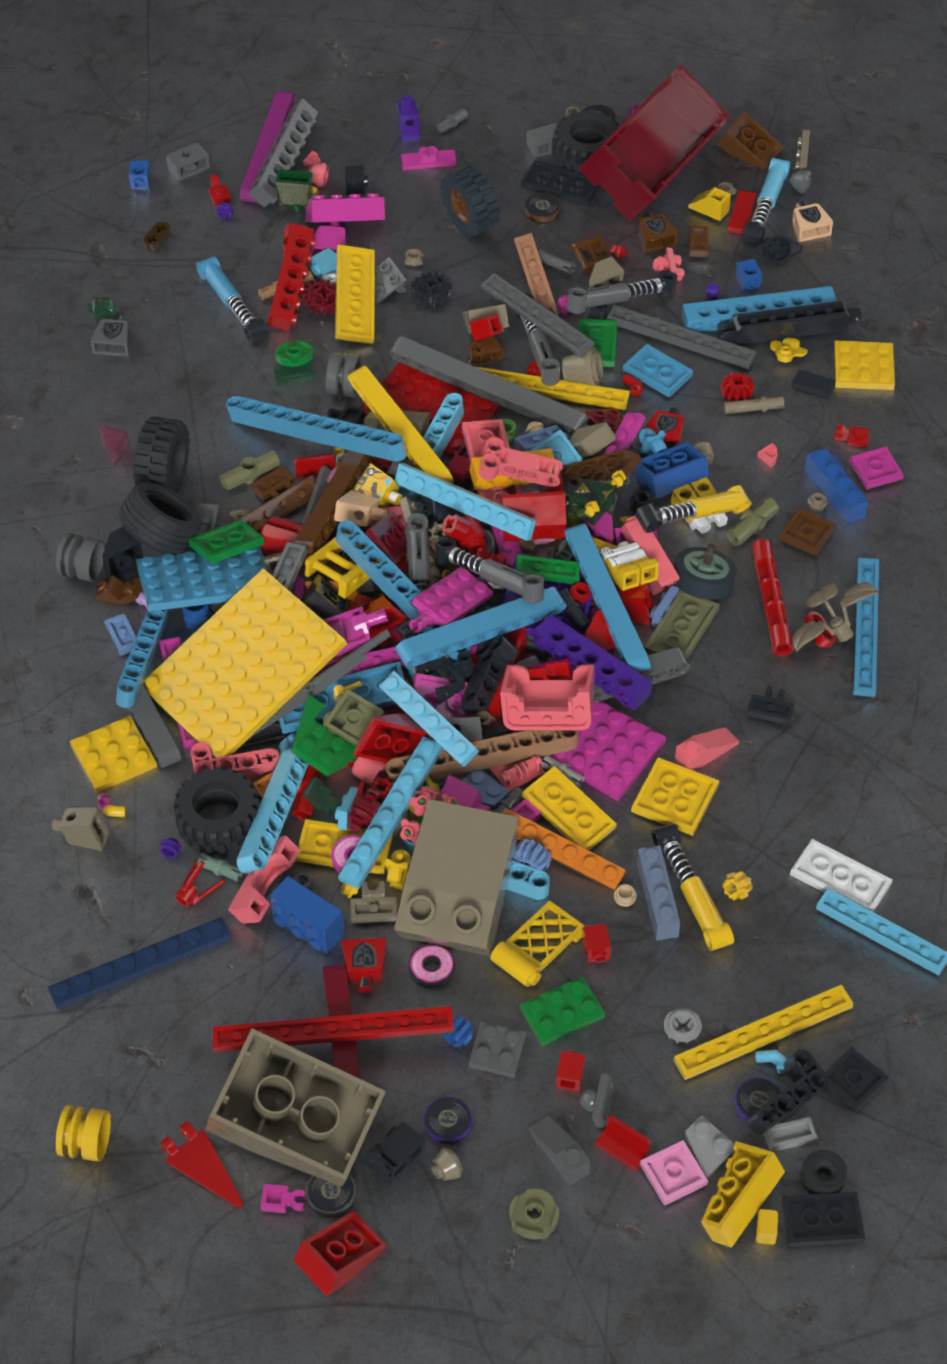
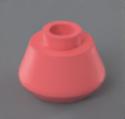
(320, 174)

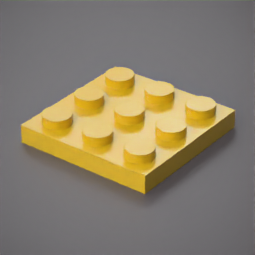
(864, 365)
(113, 754)
(675, 796)

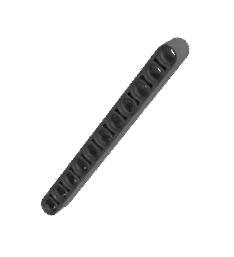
(487, 385)

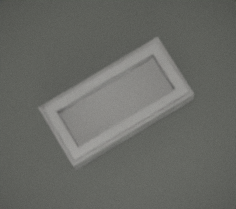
(791, 1134)

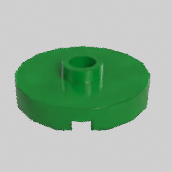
(294, 354)

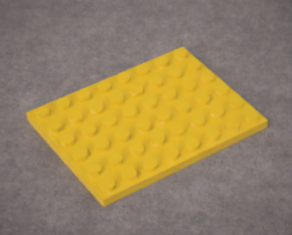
(243, 665)

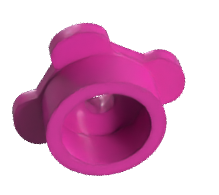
(562, 304)

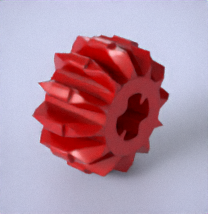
(737, 387)

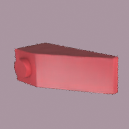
(704, 748)

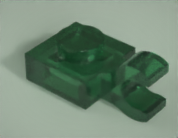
(319, 796)

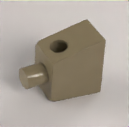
(83, 828)

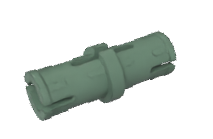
(220, 867)

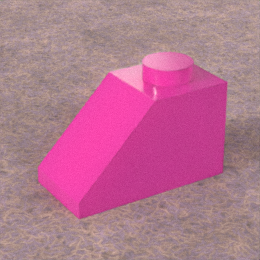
(602, 529)

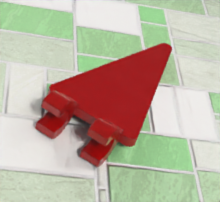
(200, 1163)

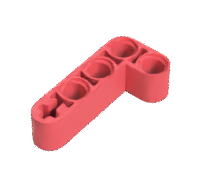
(261, 761)

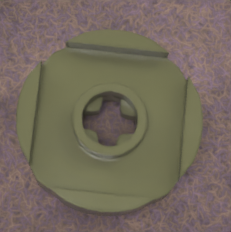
(534, 1228)

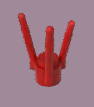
(187, 892)

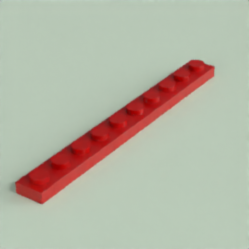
(339, 1028)

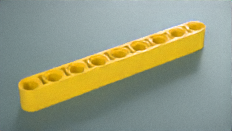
(396, 422)

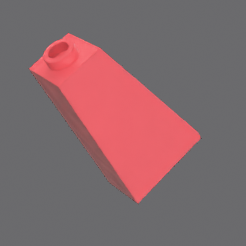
(647, 541)

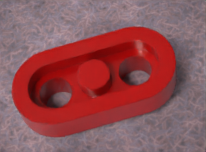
(825, 639)

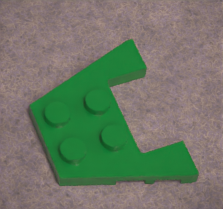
(319, 745)

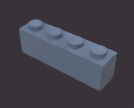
(658, 893)

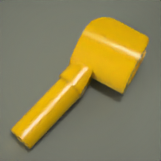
(338, 689)

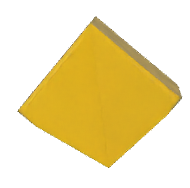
(766, 1226)

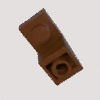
(117, 592)

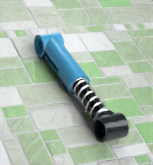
(211, 271)

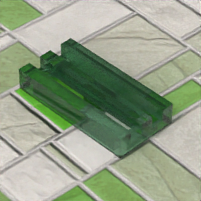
(293, 374)

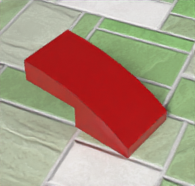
(552, 670)

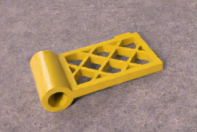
(516, 959)

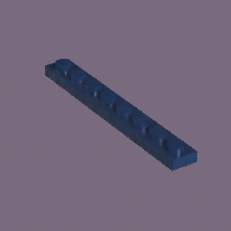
(139, 963)

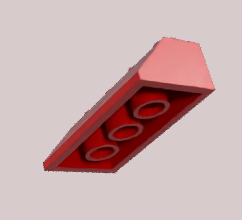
(519, 640)

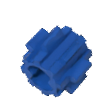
(461, 1033)

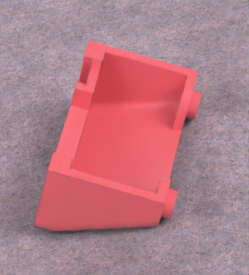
(547, 703)

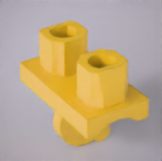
(398, 868)

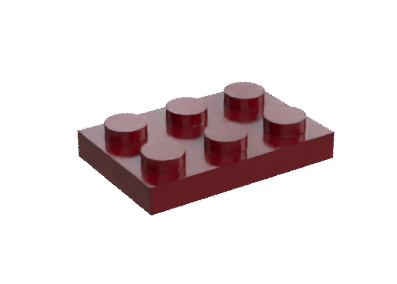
(389, 537)

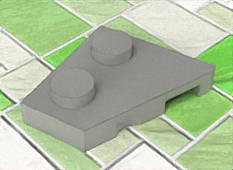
(708, 1146)

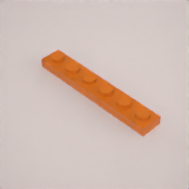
(571, 853)

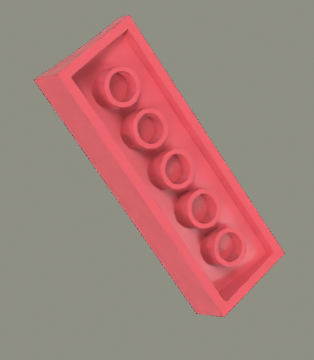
(475, 437)

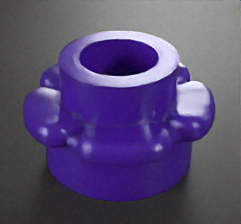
(224, 210)
(712, 290)
(170, 847)

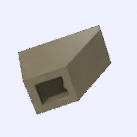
(592, 439)

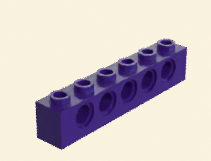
(610, 673)

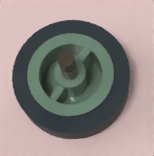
(705, 572)

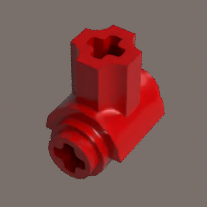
(466, 531)

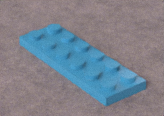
(370, 691)

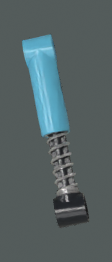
(768, 196)

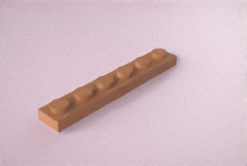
(534, 272)

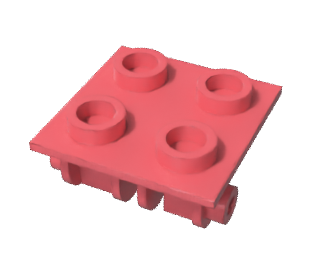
(518, 773)

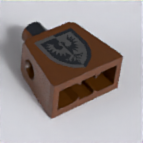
(656, 232)

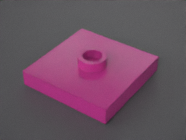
(876, 467)

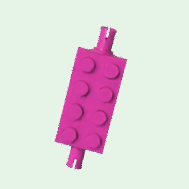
(449, 599)
(355, 626)

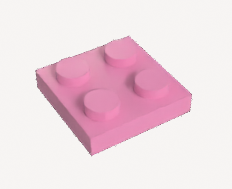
(673, 1172)

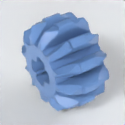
(532, 854)

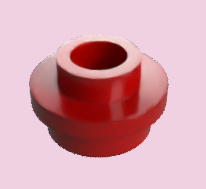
(618, 251)
(583, 589)

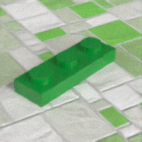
(549, 569)

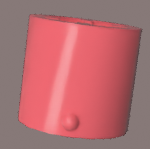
(369, 770)

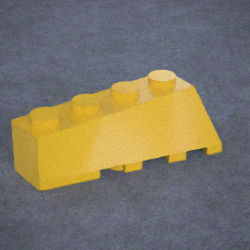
(741, 1192)

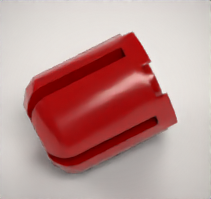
(277, 533)

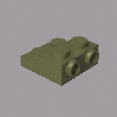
(351, 717)

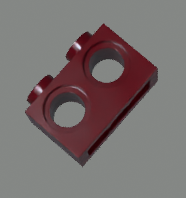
(460, 472)

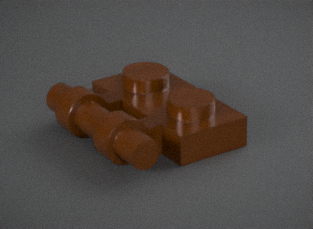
(273, 483)

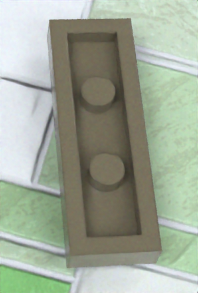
(802, 154)

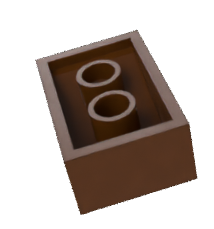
(750, 142)

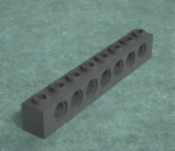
(283, 151)

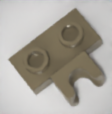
(373, 906)

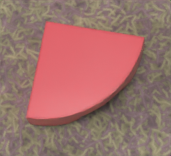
(311, 159)
(769, 455)

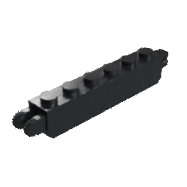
(789, 322)

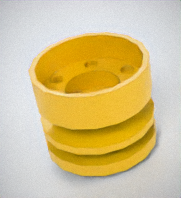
(83, 1133)

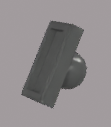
(599, 1100)

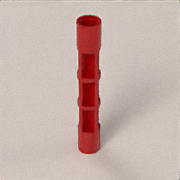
(772, 597)

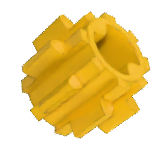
(737, 885)

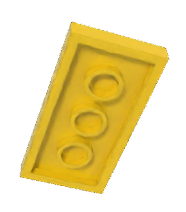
(569, 809)
(319, 839)

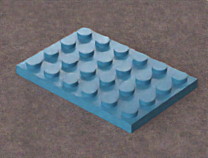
(193, 581)

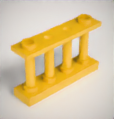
(347, 583)

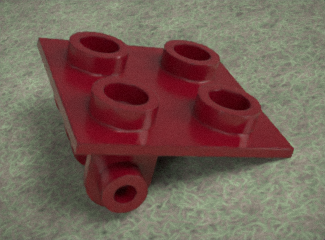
(610, 416)

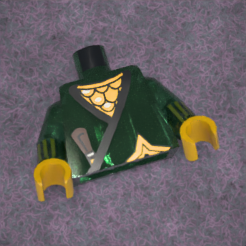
(593, 498)

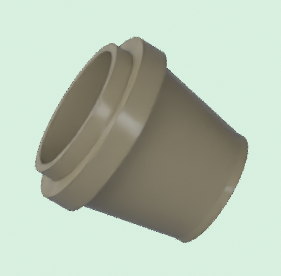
(585, 369)

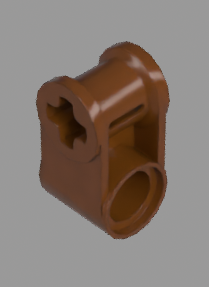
(486, 350)

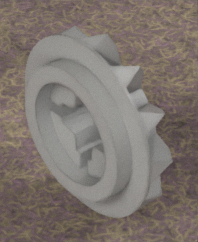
(683, 1017)

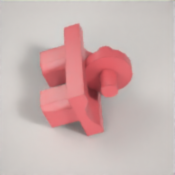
(669, 262)

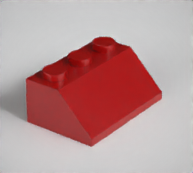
(545, 508)

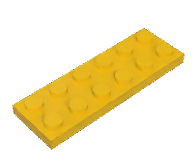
(355, 294)

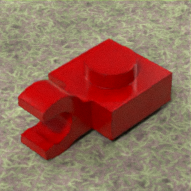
(217, 192)
(855, 435)

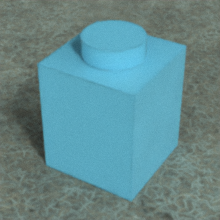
(323, 263)

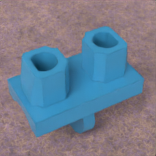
(651, 442)

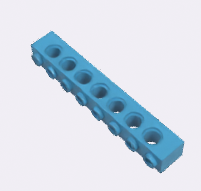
(710, 314)

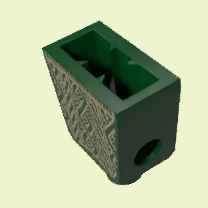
(294, 187)

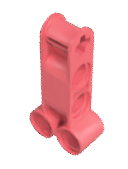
(517, 464)

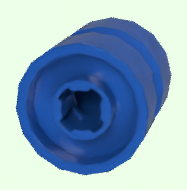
(196, 616)

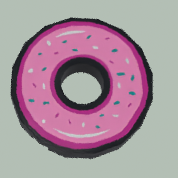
(425, 955)

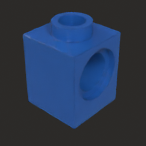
(139, 174)
(748, 274)

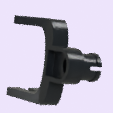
(458, 670)

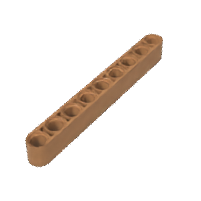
(494, 755)

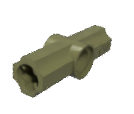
(249, 470)
(752, 521)

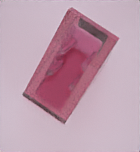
(115, 442)

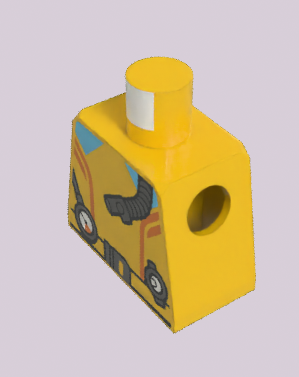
(380, 486)

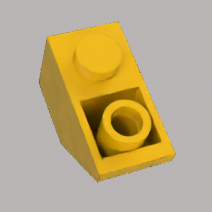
(712, 203)

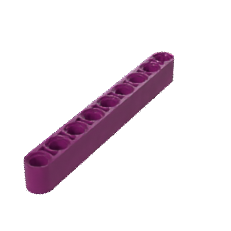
(276, 116)

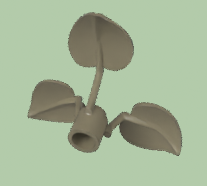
(839, 626)

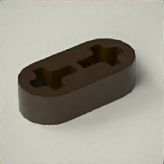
(157, 236)

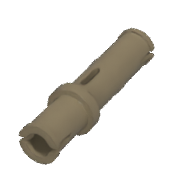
(754, 405)

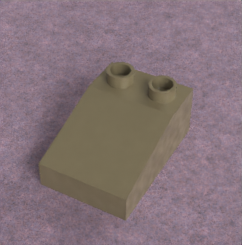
(458, 877)
(294, 1109)

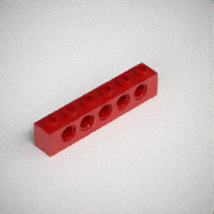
(278, 316)

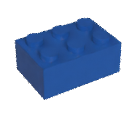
(671, 469)
(307, 915)

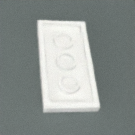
(829, 869)

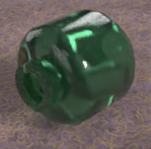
(101, 308)

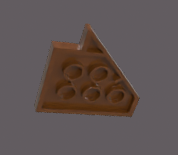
(601, 467)

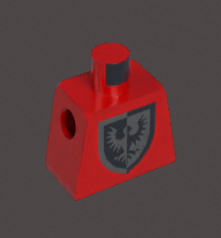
(670, 423)
(364, 961)

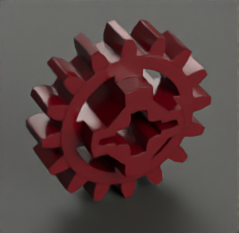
(320, 297)
(365, 809)

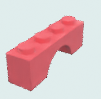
(250, 900)

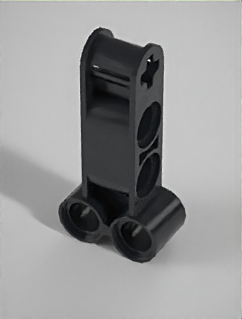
(487, 674)

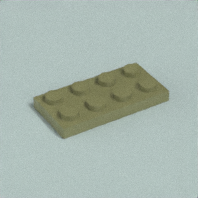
(682, 624)

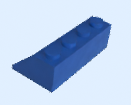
(831, 477)

